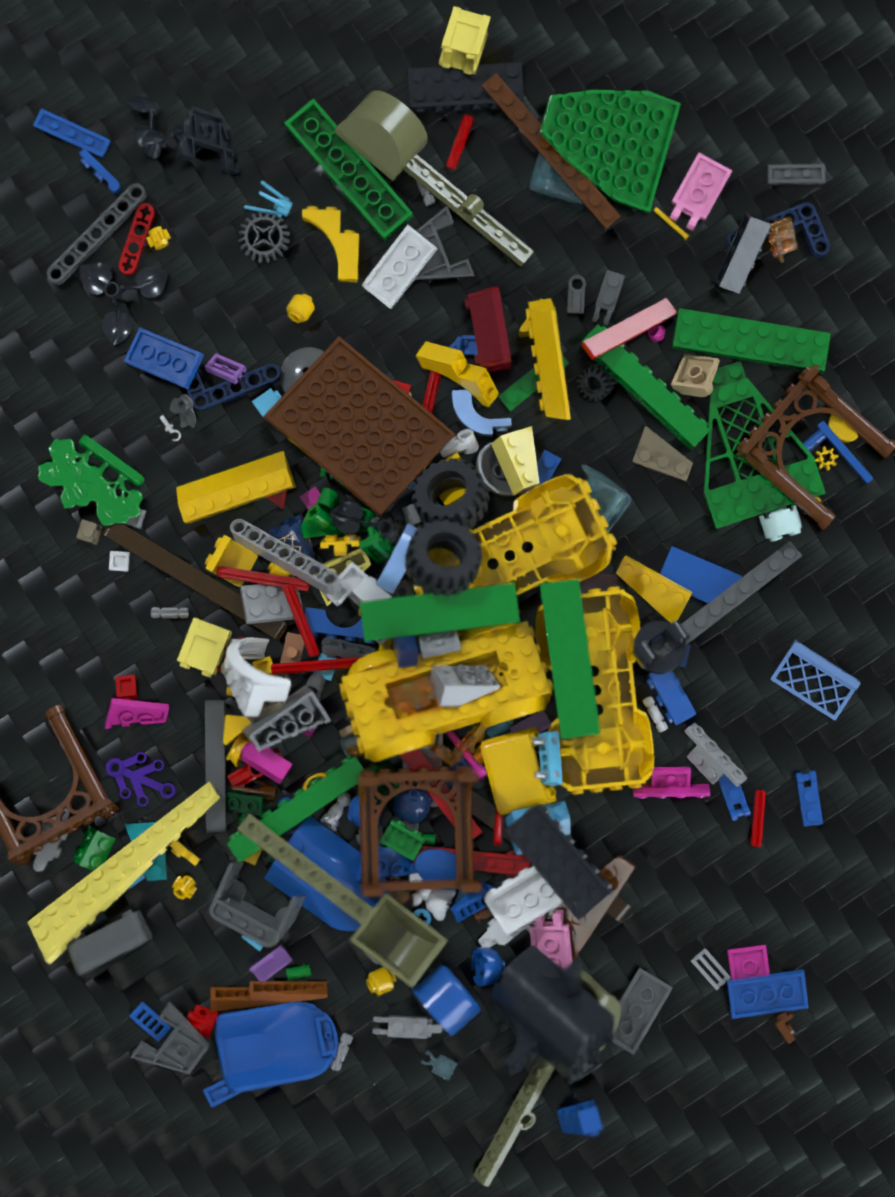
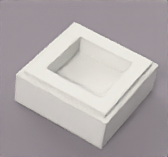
(119, 561)

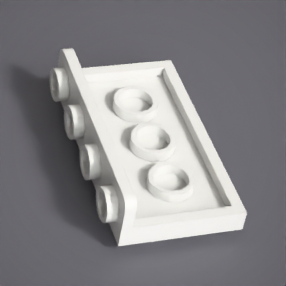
(521, 900)

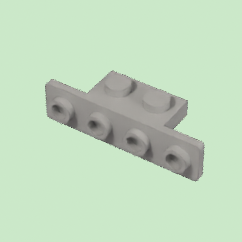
(711, 759)

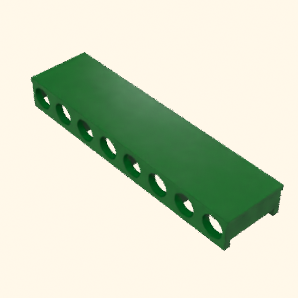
(432, 613)
(570, 658)

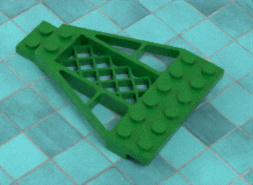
(756, 493)

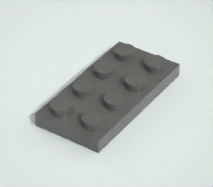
(639, 1009)

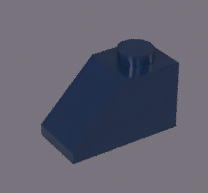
(405, 651)

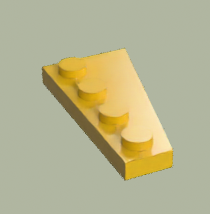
(656, 589)

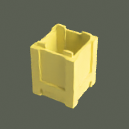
(464, 40)
(204, 647)

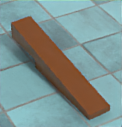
(265, 993)

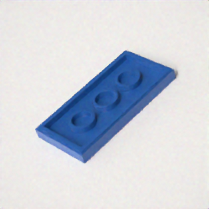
(163, 358)
(697, 575)
(767, 994)

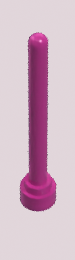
(482, 773)

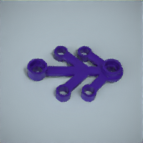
(137, 777)

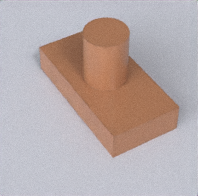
(292, 648)

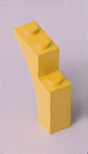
(345, 244)
(454, 366)

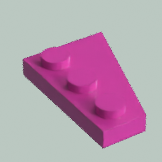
(131, 711)

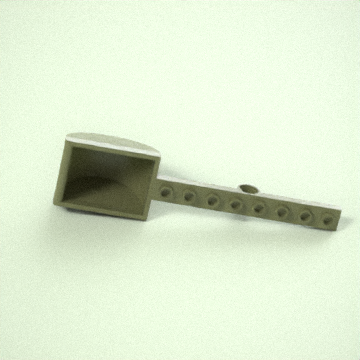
(391, 139)
(386, 932)
(520, 1113)

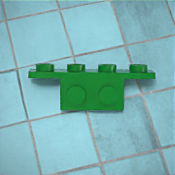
(377, 546)

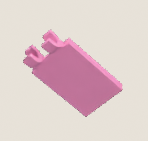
(699, 190)
(552, 938)

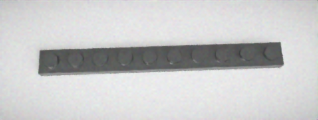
(734, 595)

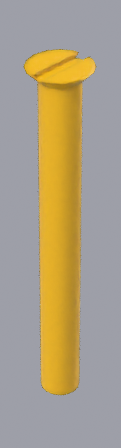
(671, 223)

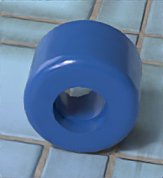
(447, 999)

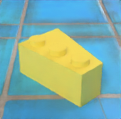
(518, 459)
(339, 564)

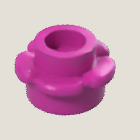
(657, 333)

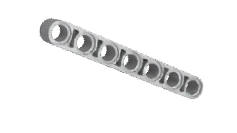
(291, 562)

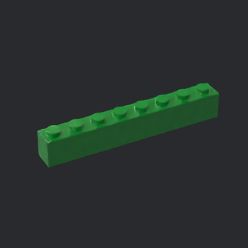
(302, 805)

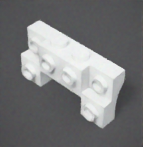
(358, 588)

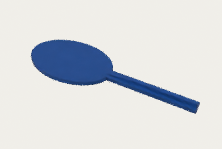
(439, 865)

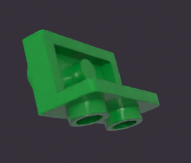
(402, 840)
(93, 849)

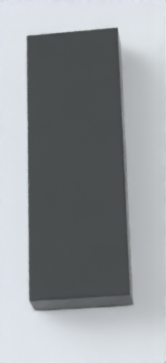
(796, 174)

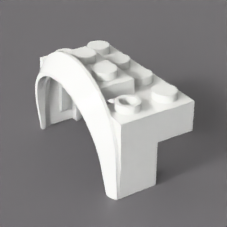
(248, 684)

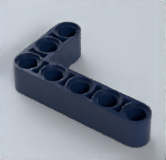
(804, 223)
(226, 387)

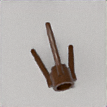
(267, 790)

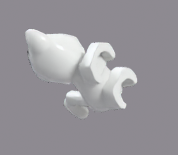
(436, 900)

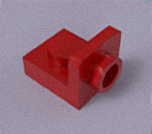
(126, 687)

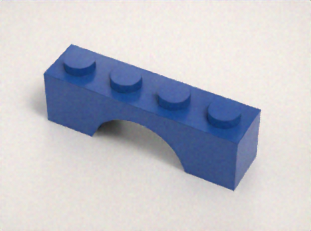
(320, 623)

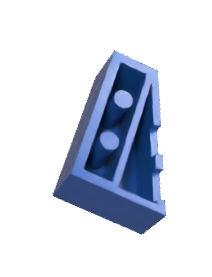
(671, 697)
(580, 1119)

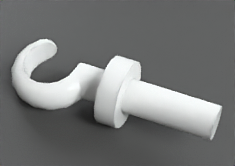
(169, 427)

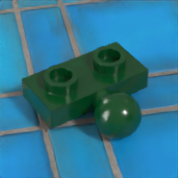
(245, 804)

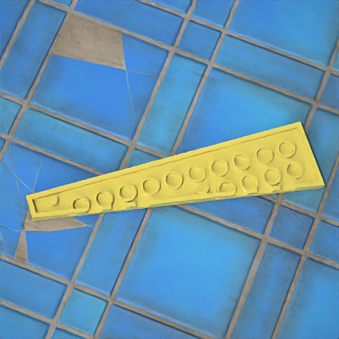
(95, 893)

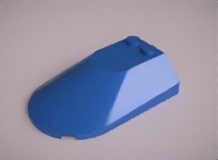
(336, 859)
(274, 1045)

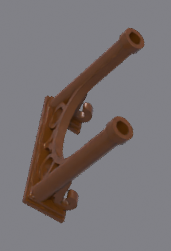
(837, 406)
(82, 769)

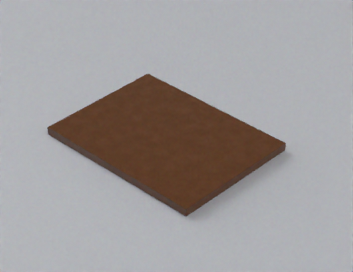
(359, 426)

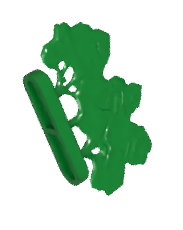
(85, 482)

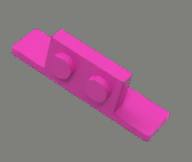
(671, 783)

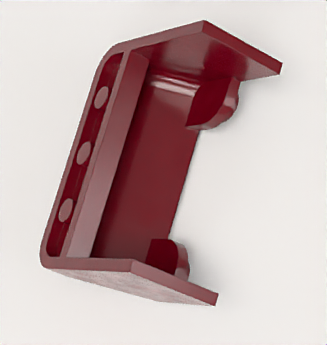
(489, 329)

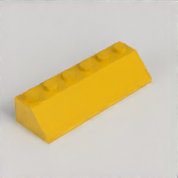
(549, 359)
(234, 487)

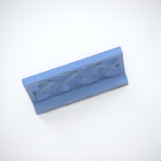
(823, 665)

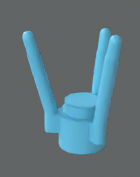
(281, 205)

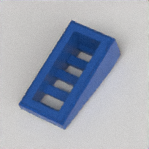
(469, 904)
(134, 1016)

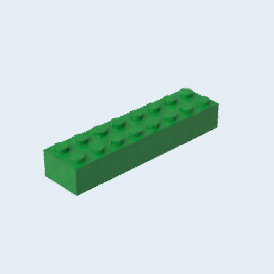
(348, 170)
(750, 340)
(652, 393)

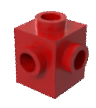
(202, 1020)

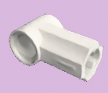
(463, 442)

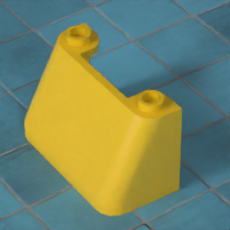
(511, 769)

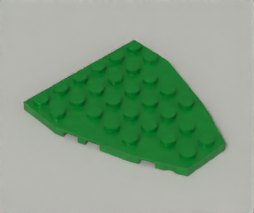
(613, 139)

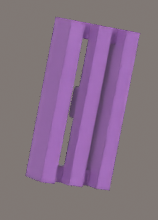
(222, 370)

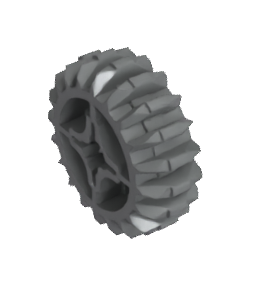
(252, 225)

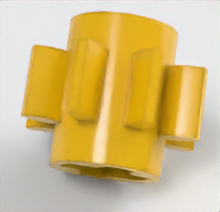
(158, 238)
(831, 458)
(184, 887)

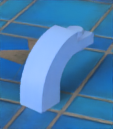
(471, 420)
(395, 566)

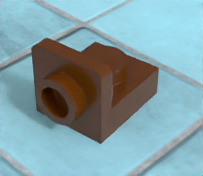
(785, 1030)

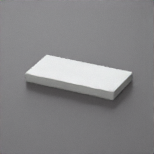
(399, 266)

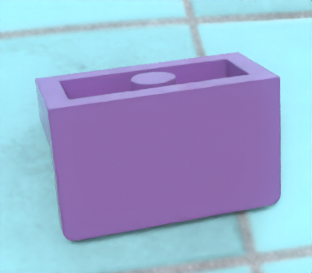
(538, 719)
(271, 964)

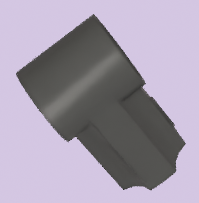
(576, 297)

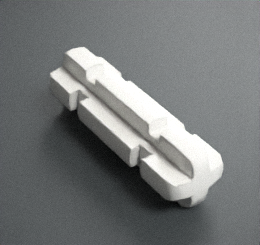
(655, 714)

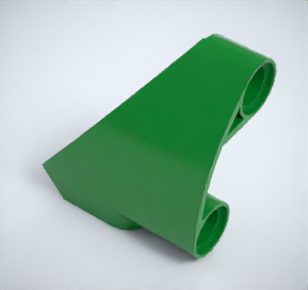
(318, 520)

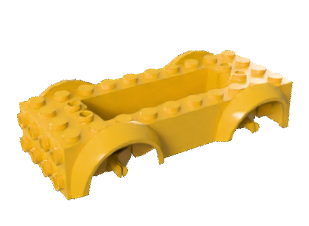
(565, 535)
(502, 648)
(625, 743)

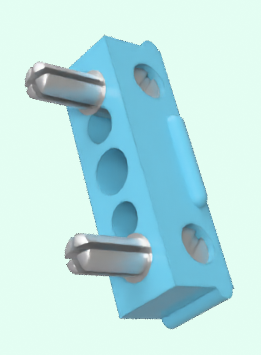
(549, 758)

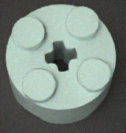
(780, 523)

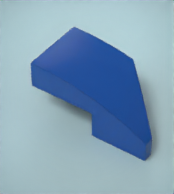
(466, 344)

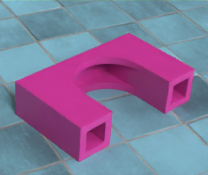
(267, 761)

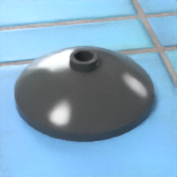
(295, 365)
(488, 466)

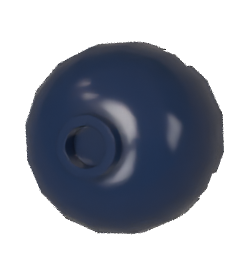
(412, 805)

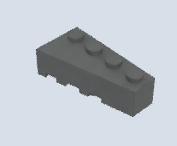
(300, 713)

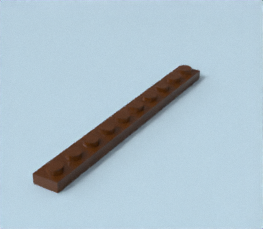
(530, 128)

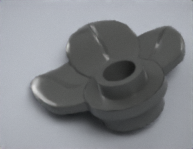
(184, 406)

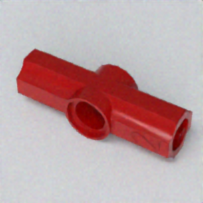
(244, 775)

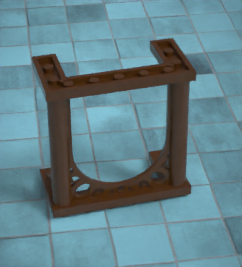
(461, 784)

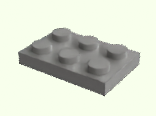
(265, 603)

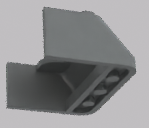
(247, 919)
(109, 941)

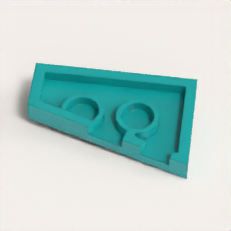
(158, 869)

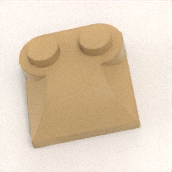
(695, 375)

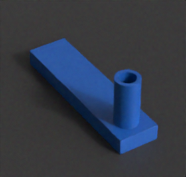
(825, 432)

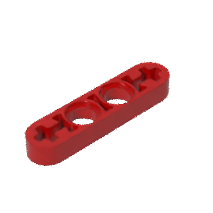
(138, 239)

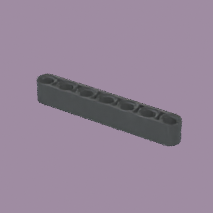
(94, 244)
(216, 763)

